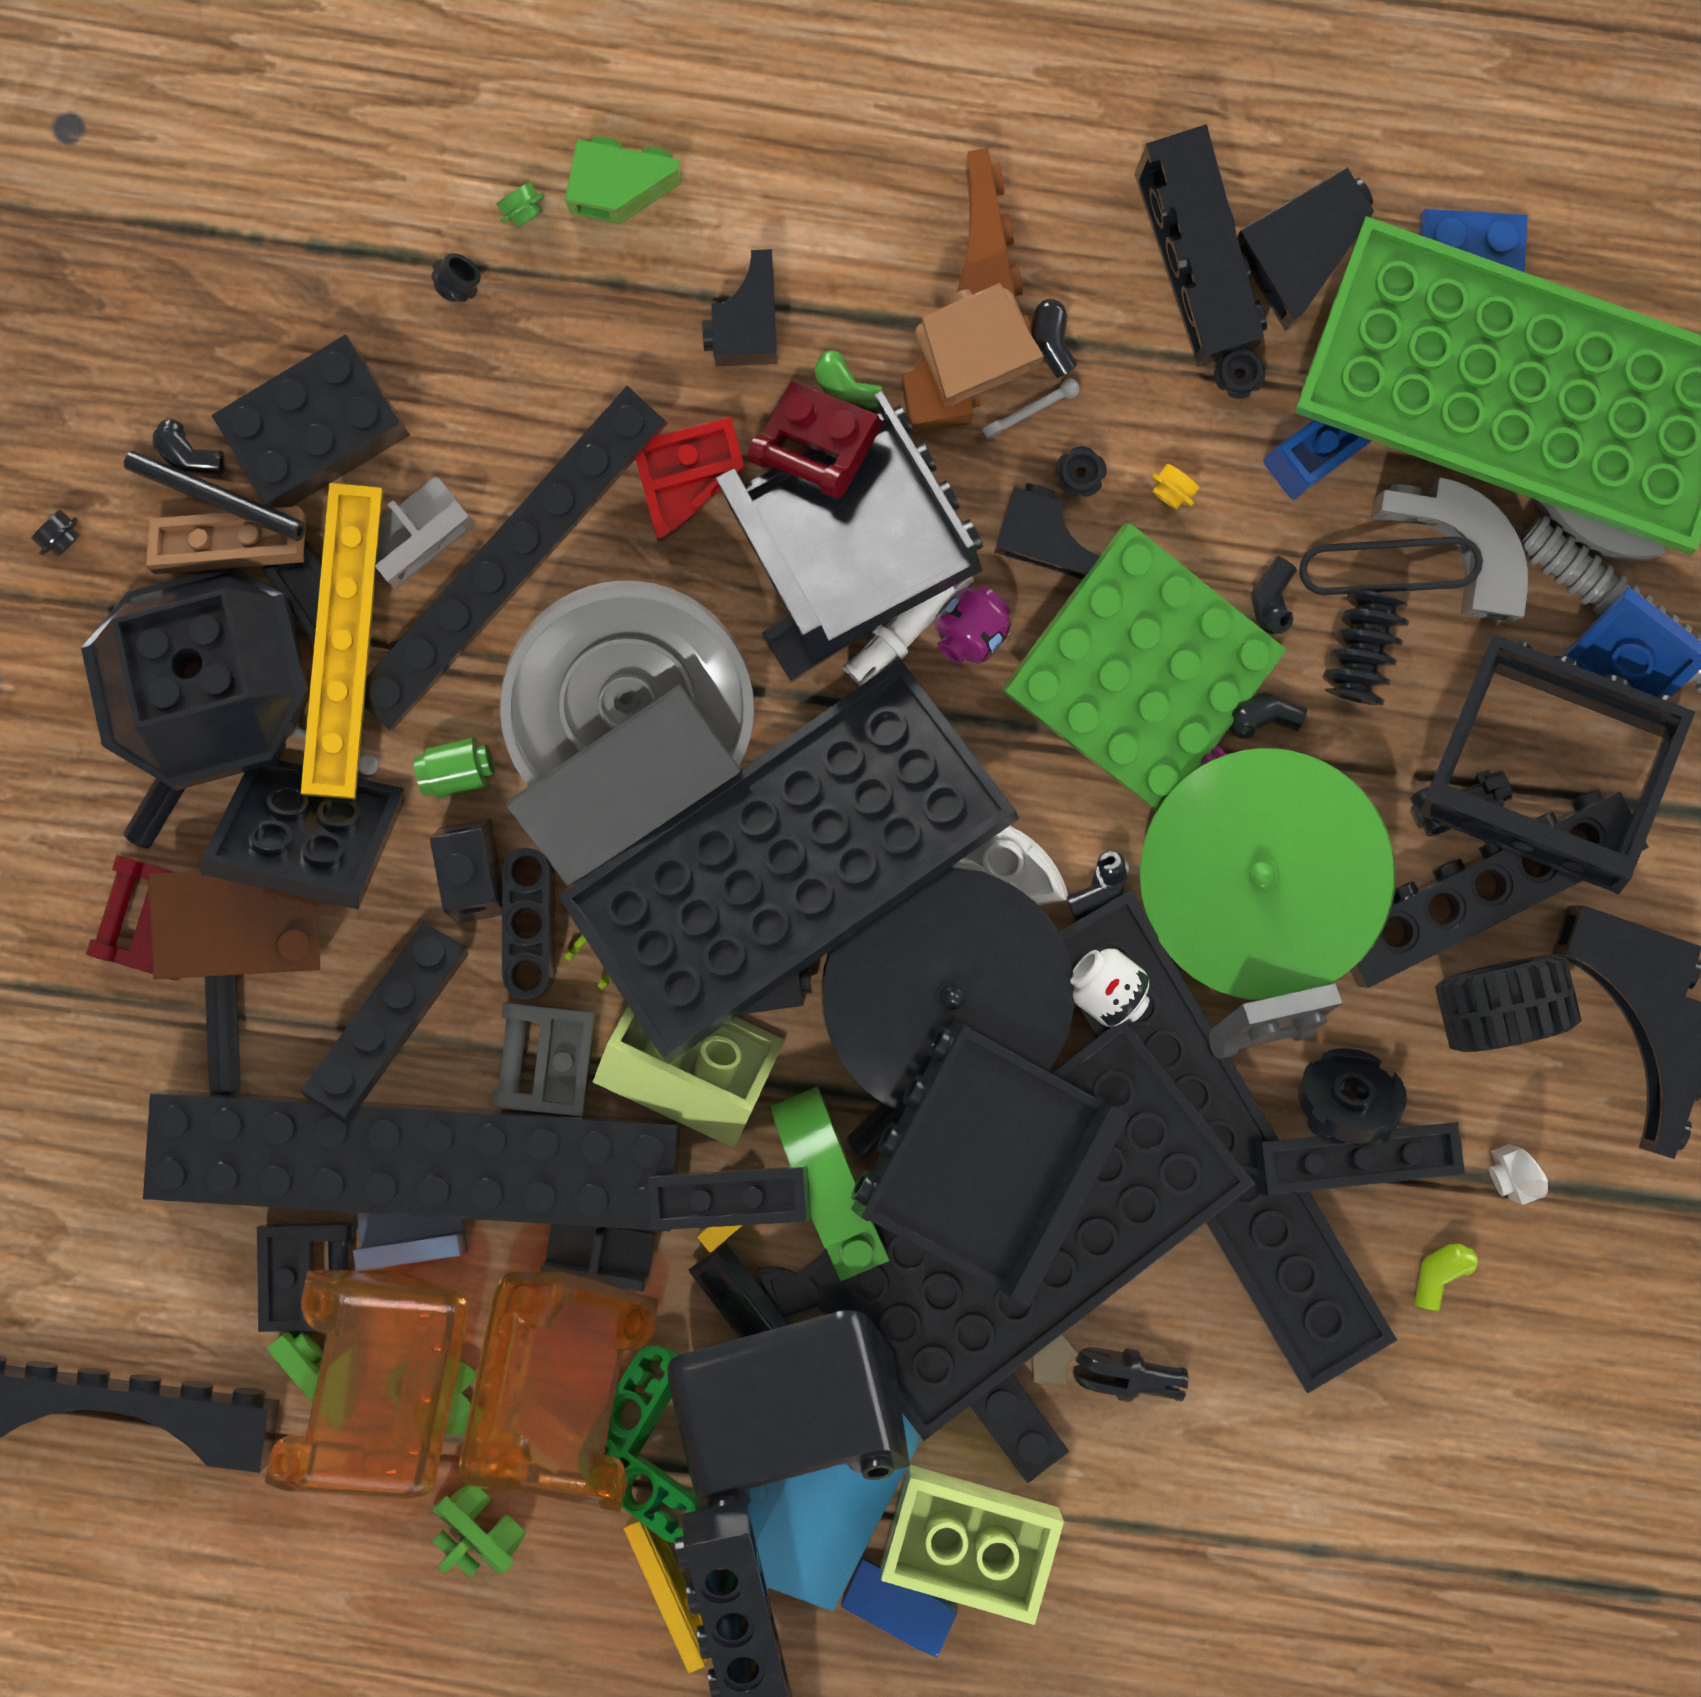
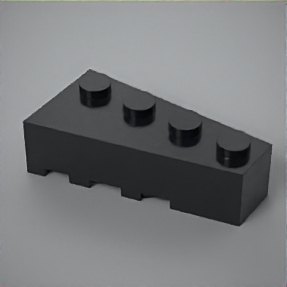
(1200, 244)

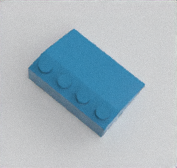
(819, 1526)

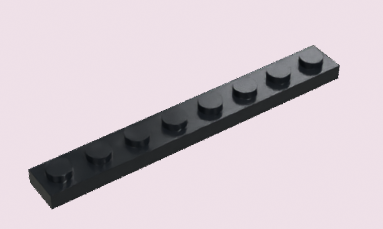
(510, 557)

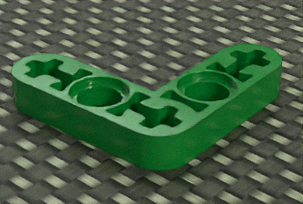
(627, 1443)

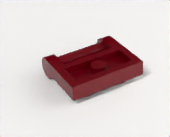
(822, 425)
(104, 946)

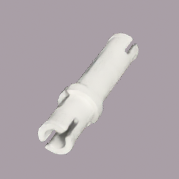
(894, 637)

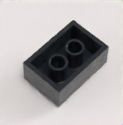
(310, 424)

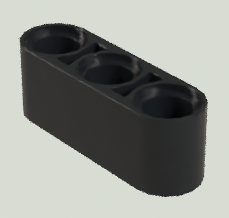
(516, 947)

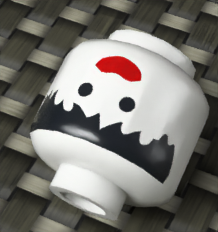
(1110, 987)

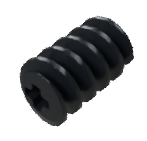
(1364, 646)

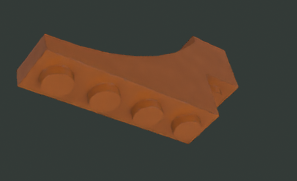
(984, 267)

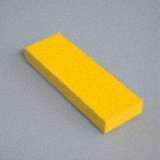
(668, 1590)

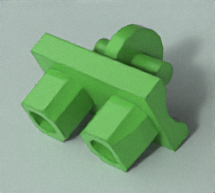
(493, 1547)

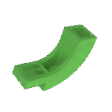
(814, 1142)

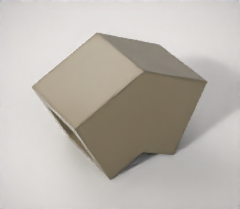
(1051, 1361)

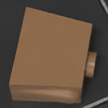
(976, 343)

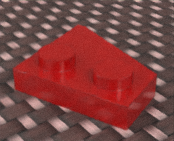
(682, 471)

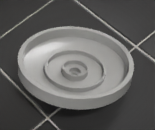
(608, 657)

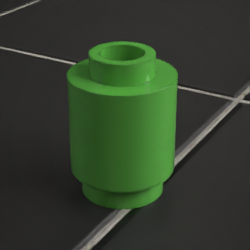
(454, 768)

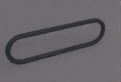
(1392, 544)

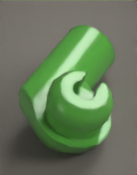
(838, 382)

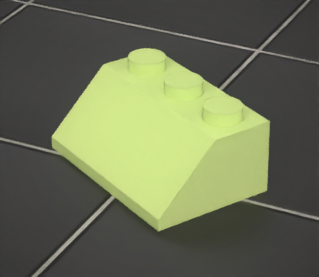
(703, 1088)

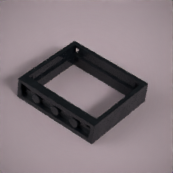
(1529, 837)

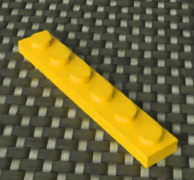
(342, 641)

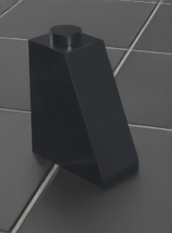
(1304, 241)

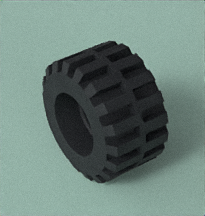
(1508, 1003)

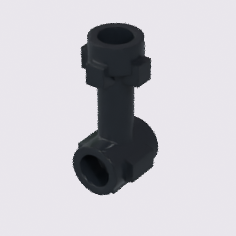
(1490, 787)

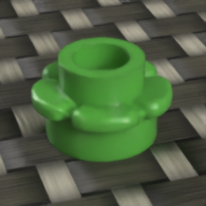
(521, 205)

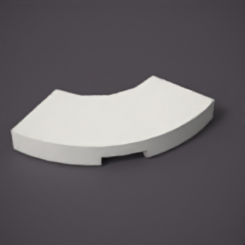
(1018, 862)

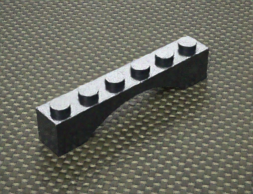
(218, 1427)

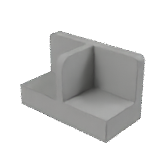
(419, 531)

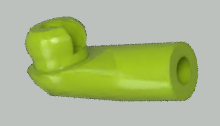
(1440, 1269)

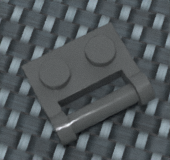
(1274, 1019)
(560, 1062)

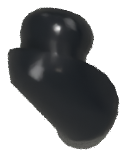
(1265, 709)

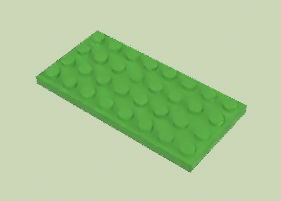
(1514, 383)

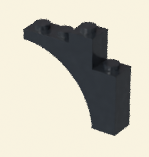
(1649, 983)

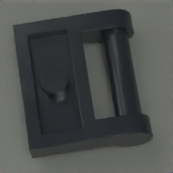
(283, 1260)

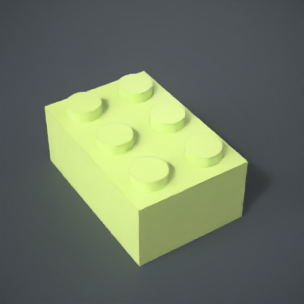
(971, 1544)

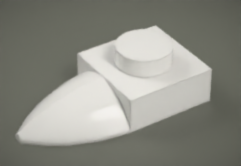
(1517, 1175)

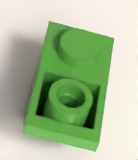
(617, 181)

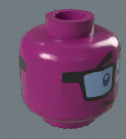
(973, 625)

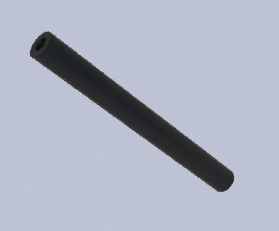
(215, 495)

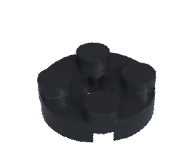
(1349, 1120)

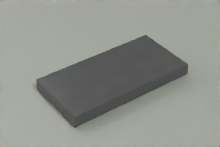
(623, 785)

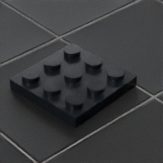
(300, 841)

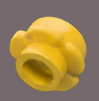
(1174, 487)

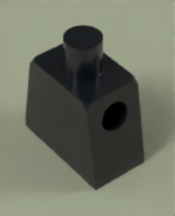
(468, 871)

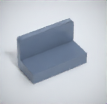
(406, 1239)

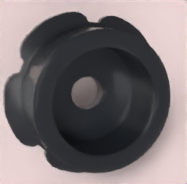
(456, 278)
(1253, 373)
(1081, 458)
(56, 534)

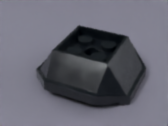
(225, 716)

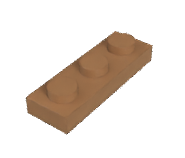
(218, 543)

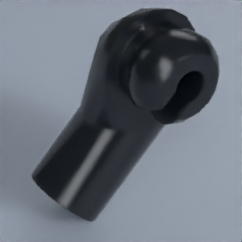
(1049, 333)
(174, 448)
(1268, 597)
(1106, 885)

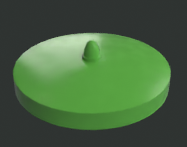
(1267, 873)

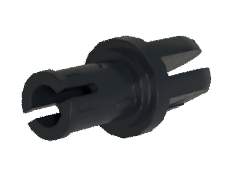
(1127, 1375)

